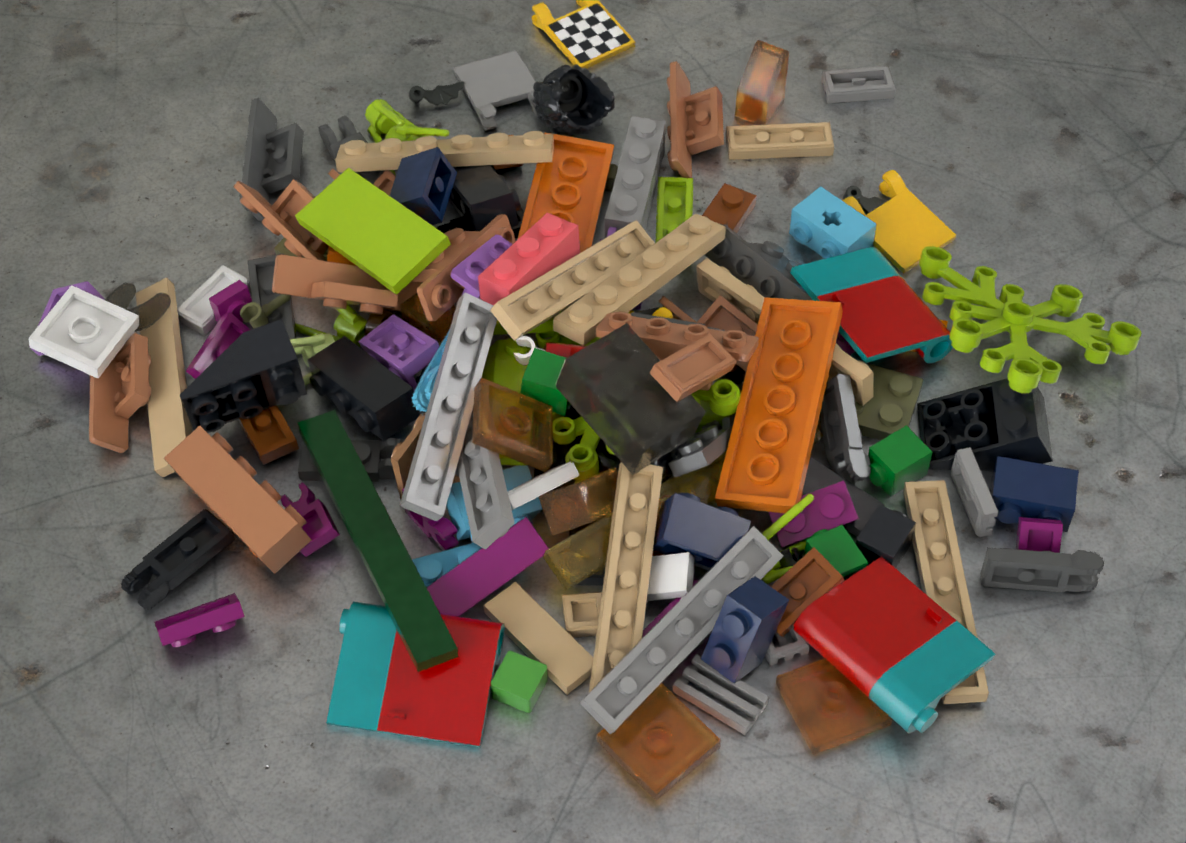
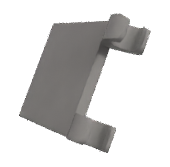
(496, 83)

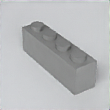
(637, 173)

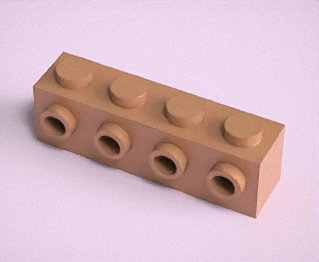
(238, 499)

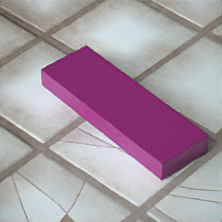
(487, 569)

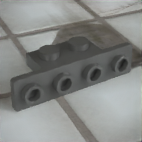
(270, 154)
(758, 266)

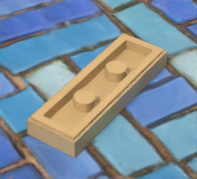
(779, 141)
(540, 637)

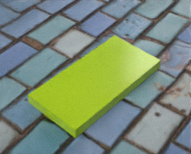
(373, 230)

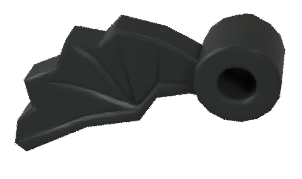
(439, 95)
(867, 204)

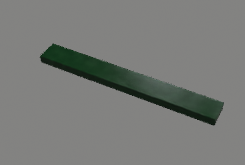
(378, 542)

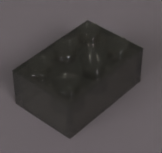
(624, 402)

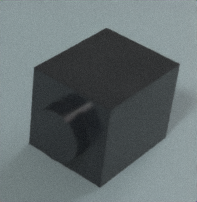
(886, 535)

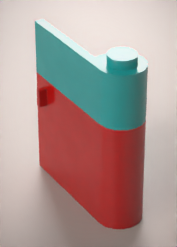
(878, 306)
(892, 643)
(385, 693)

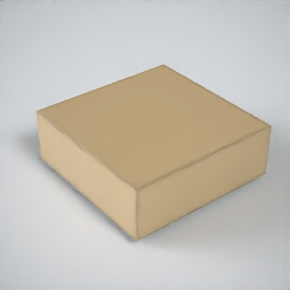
(581, 613)

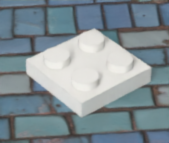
(84, 331)

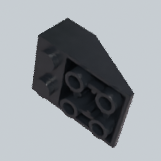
(246, 379)
(990, 422)

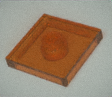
(513, 424)
(828, 706)
(660, 742)

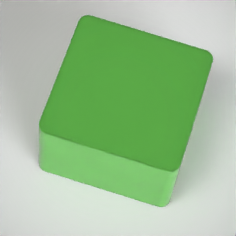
(519, 681)

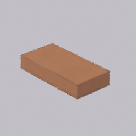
(693, 367)

